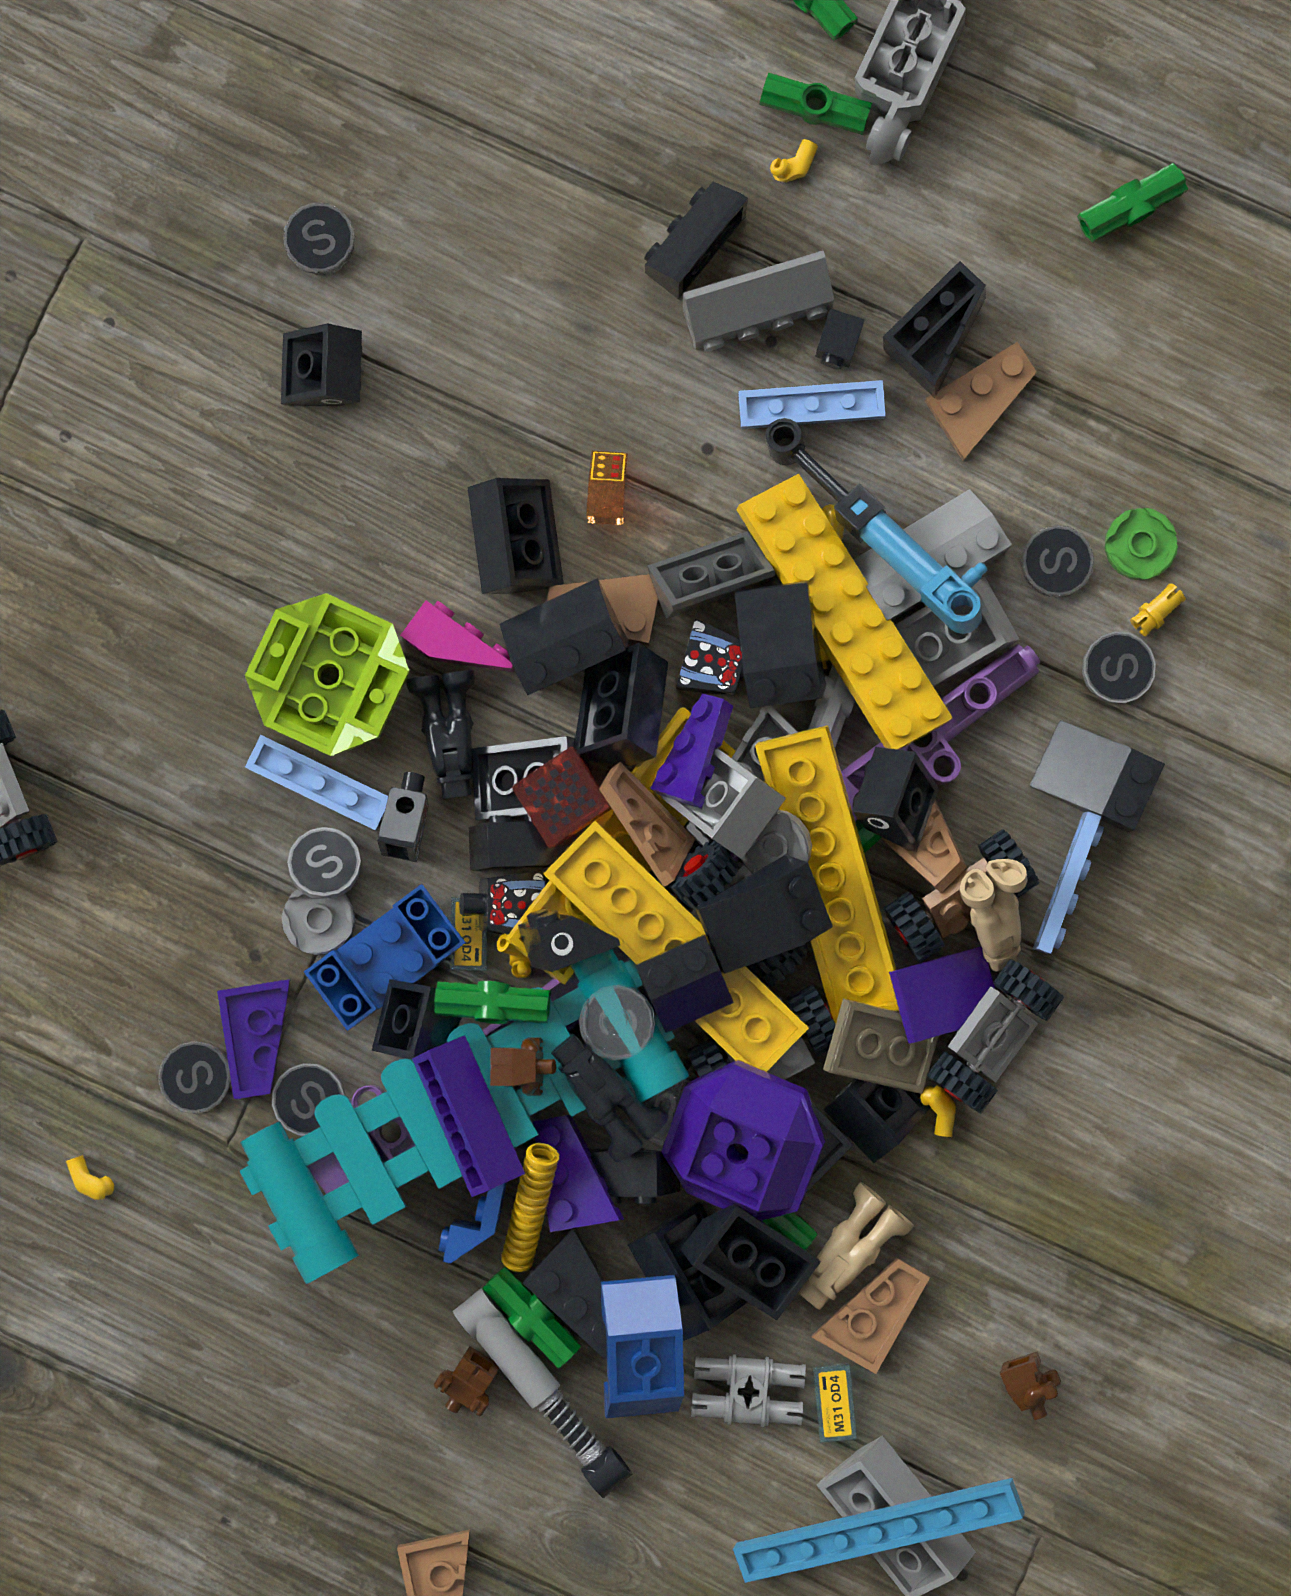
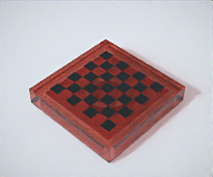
(561, 797)

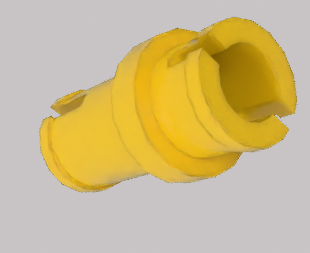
(1152, 614)

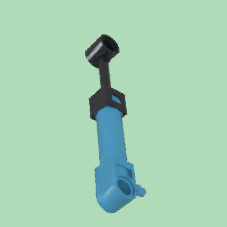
(868, 522)

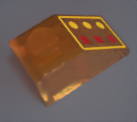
(607, 487)

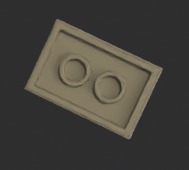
(874, 1048)

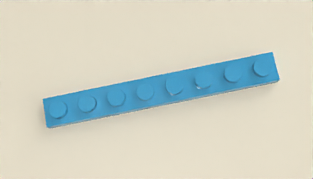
(879, 1530)

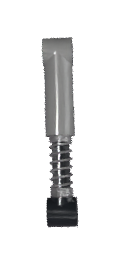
(534, 1382)

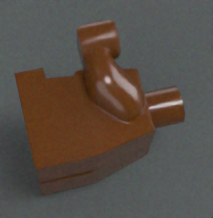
(521, 1066)
(468, 1382)
(1028, 1385)

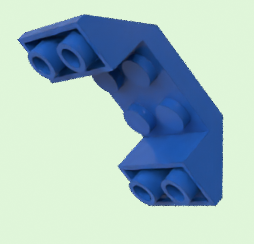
(396, 946)
(466, 1235)
(642, 1346)

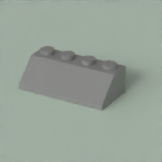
(758, 301)
(953, 535)
(880, 1479)

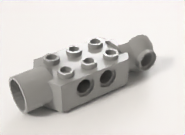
(905, 69)

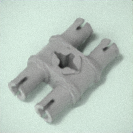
(760, 1407)

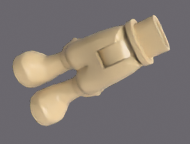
(996, 908)
(848, 1255)

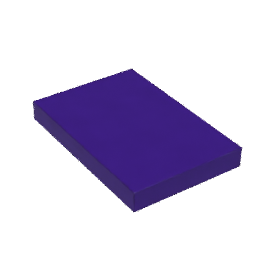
(940, 993)

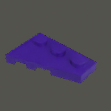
(690, 758)
(252, 1034)
(578, 1192)

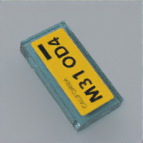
(474, 952)
(834, 1402)

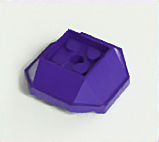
(765, 1117)

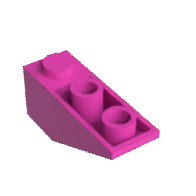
(447, 641)

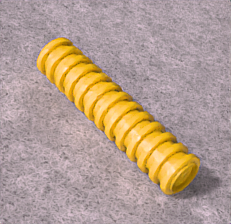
(529, 1207)

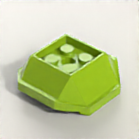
(290, 664)

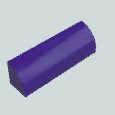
(468, 1116)

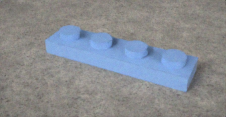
(812, 404)
(317, 782)
(1063, 897)

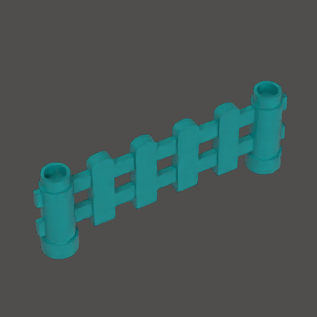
(309, 1219)

